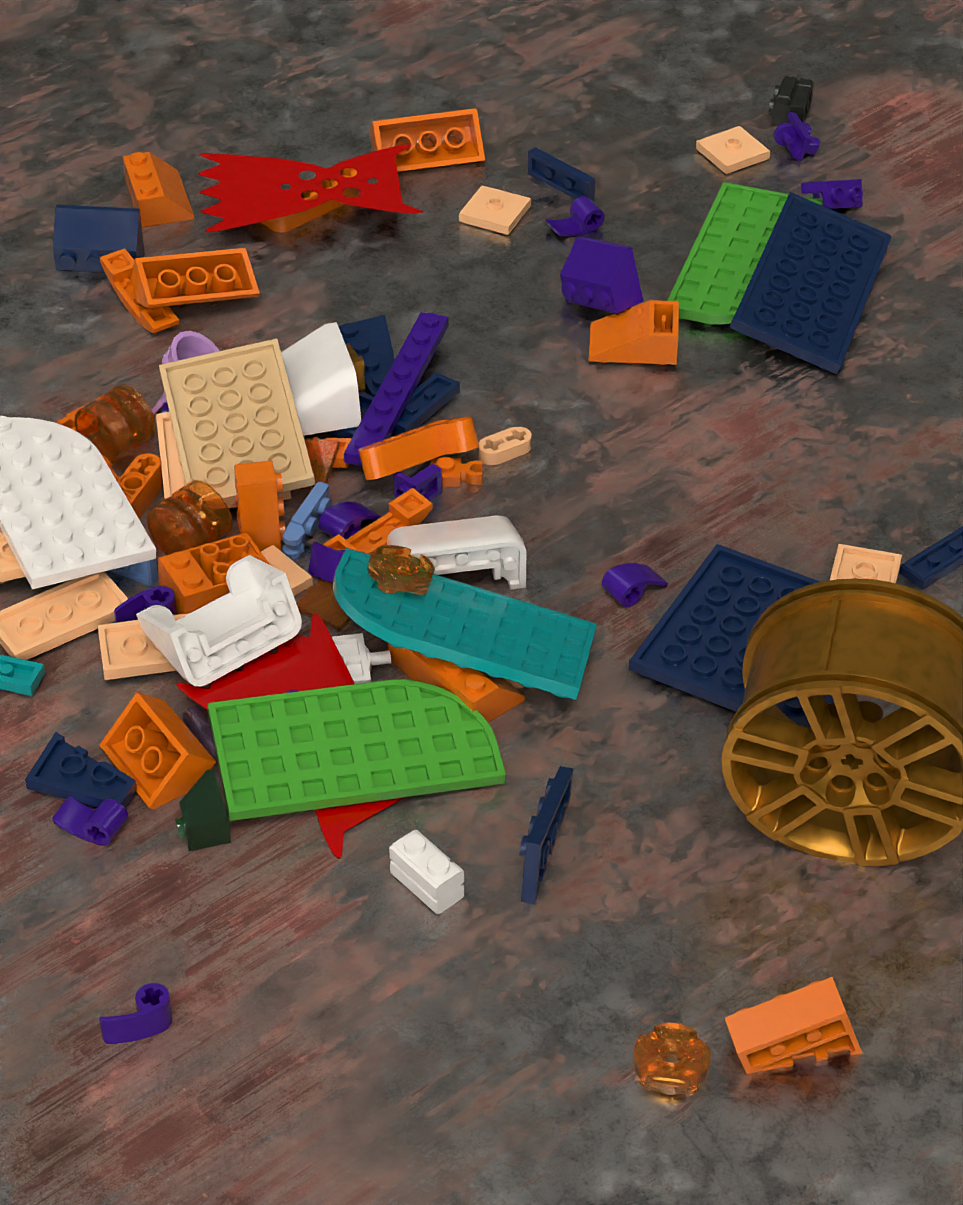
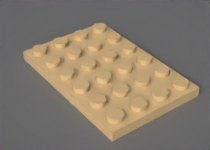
(233, 412)

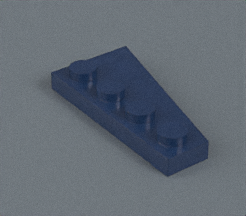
(371, 341)
(543, 832)

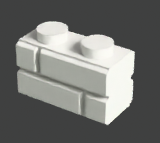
(426, 871)

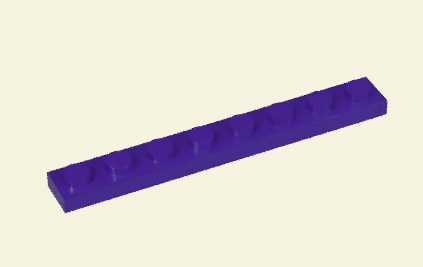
(398, 384)

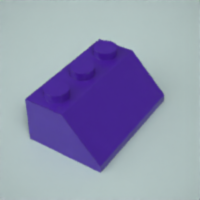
(601, 276)

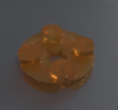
(399, 570)
(668, 1077)

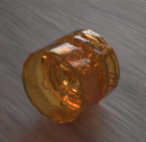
(117, 422)
(189, 518)

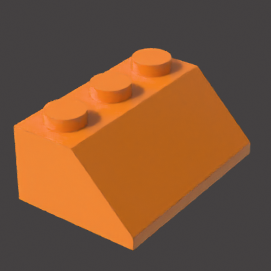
(156, 190)
(156, 750)

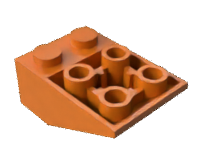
(637, 335)
(201, 571)

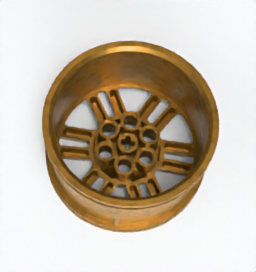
(852, 780)

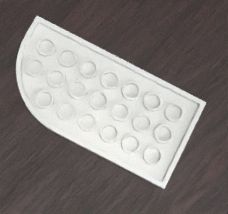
(63, 505)

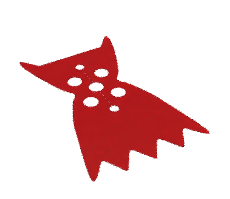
(253, 191)
(301, 666)

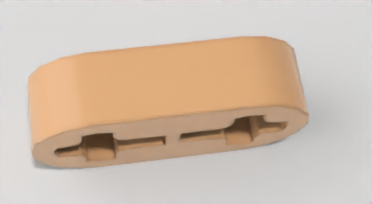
(504, 445)

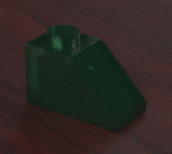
(203, 815)

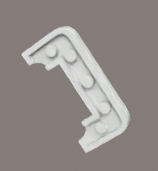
(323, 381)
(468, 546)
(230, 629)

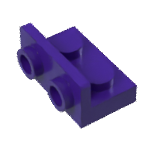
(836, 193)

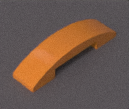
(118, 269)
(404, 510)

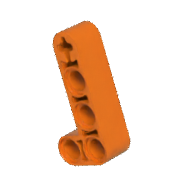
(292, 221)
(418, 446)
(142, 482)

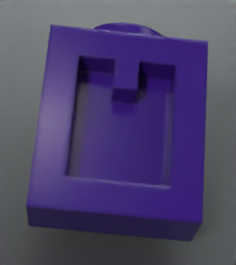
(426, 482)

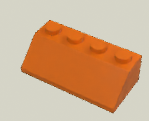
(435, 139)
(193, 278)
(475, 688)

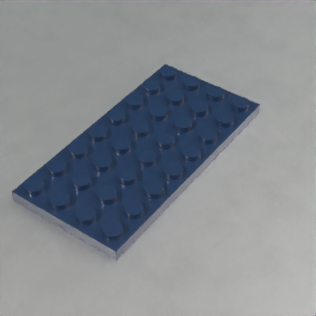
(811, 283)

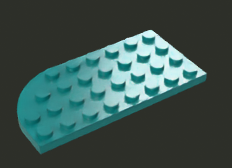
(470, 628)

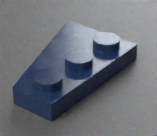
(71, 772)

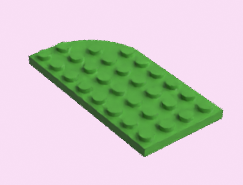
(727, 253)
(349, 747)

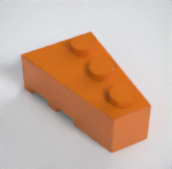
(258, 503)
(792, 1027)

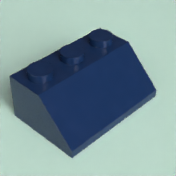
(90, 232)

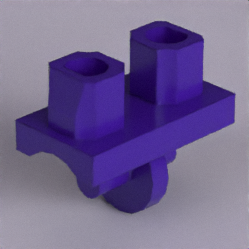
(796, 137)

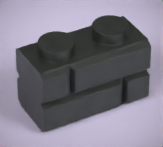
(791, 96)

